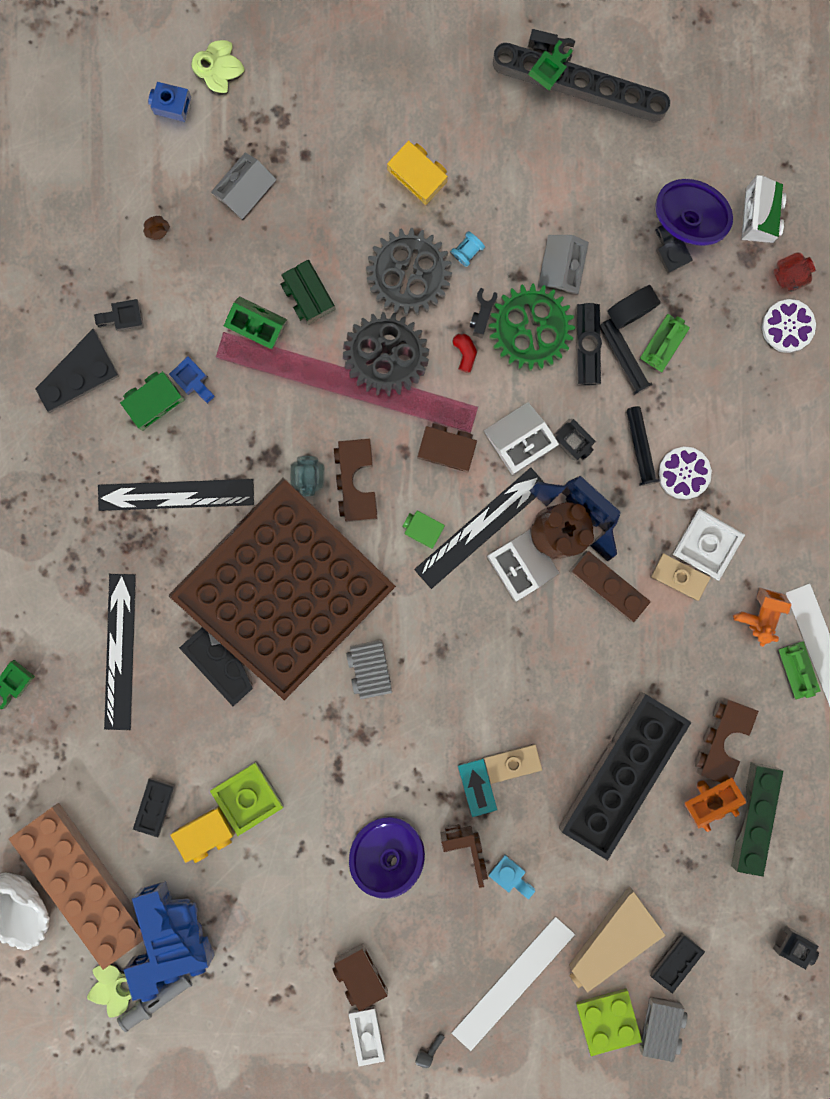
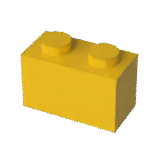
(418, 172)
(202, 835)

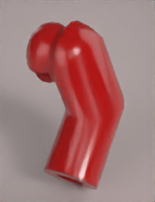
(468, 351)

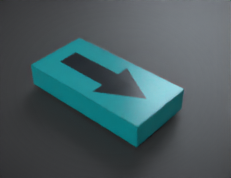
(477, 787)

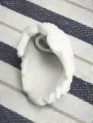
(21, 913)

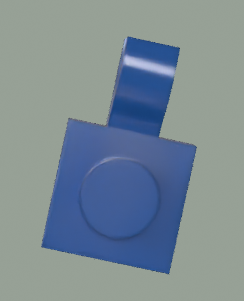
(190, 378)

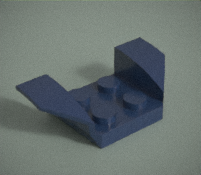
(596, 505)

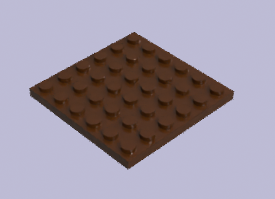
(282, 589)

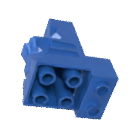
(171, 940)

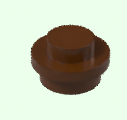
(155, 227)

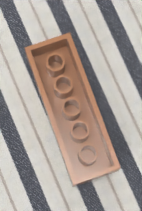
(79, 885)

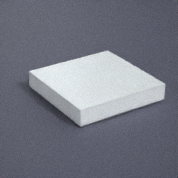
(708, 544)

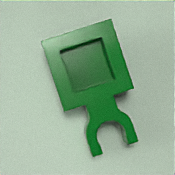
(550, 67)
(13, 682)

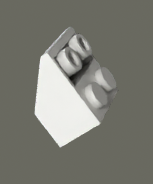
(521, 438)
(522, 566)

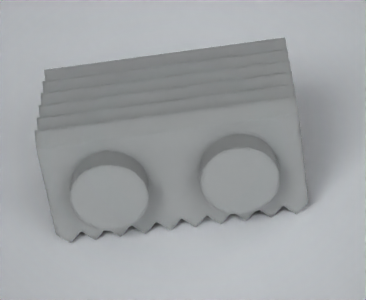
(370, 669)
(662, 1029)

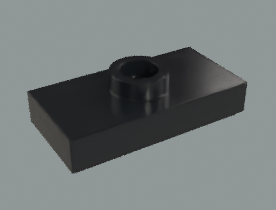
(153, 807)
(677, 963)

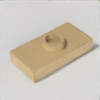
(680, 577)
(513, 763)

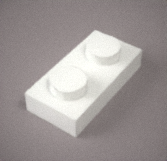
(366, 1036)

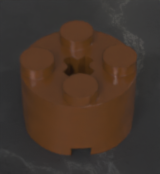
(562, 530)

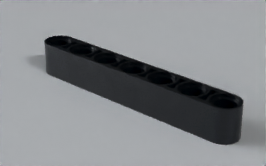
(594, 80)

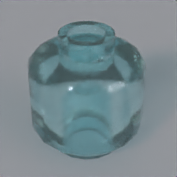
(307, 475)

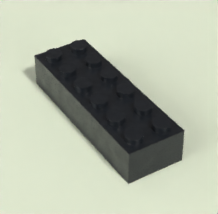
(624, 776)

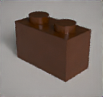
(447, 448)
(360, 977)

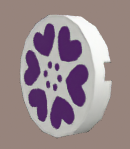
(788, 325)
(684, 473)

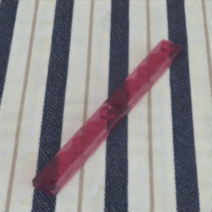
(337, 380)

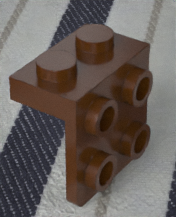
(457, 838)

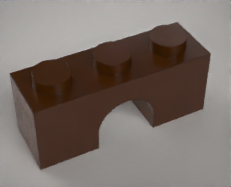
(353, 456)
(610, 586)
(730, 719)

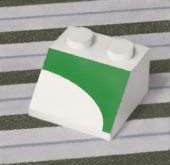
(763, 210)

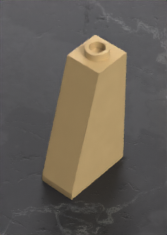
(615, 942)

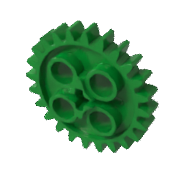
(555, 322)

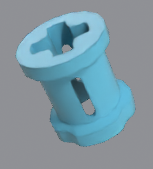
(467, 249)

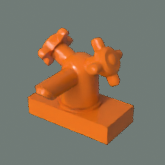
(765, 623)
(714, 802)

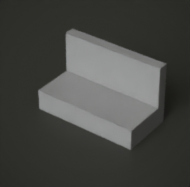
(244, 185)
(563, 263)

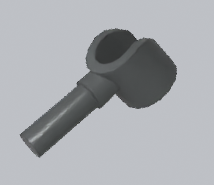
(425, 1059)

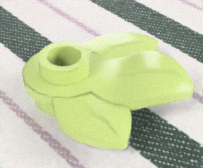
(222, 65)
(109, 990)

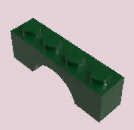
(762, 799)

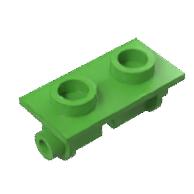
(665, 342)
(799, 670)

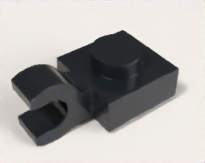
(542, 41)
(673, 252)
(123, 314)
(480, 319)

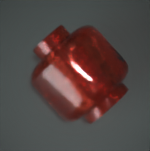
(794, 271)

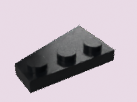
(77, 374)
(218, 666)

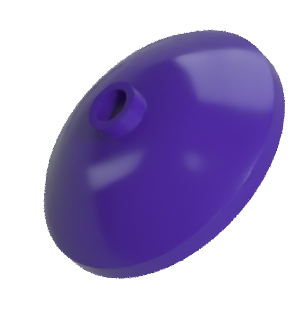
(694, 212)
(372, 857)

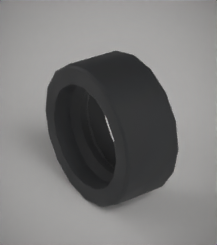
(634, 306)

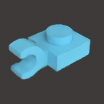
(509, 875)

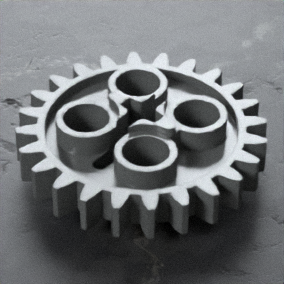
(431, 278)
(372, 336)

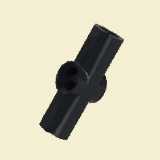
(588, 361)

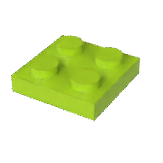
(246, 799)
(608, 1022)

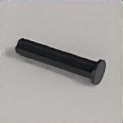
(625, 356)
(641, 446)

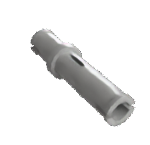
(144, 1010)

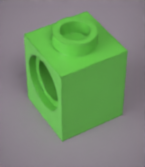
(423, 528)

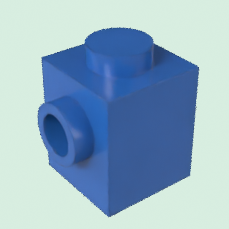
(170, 101)

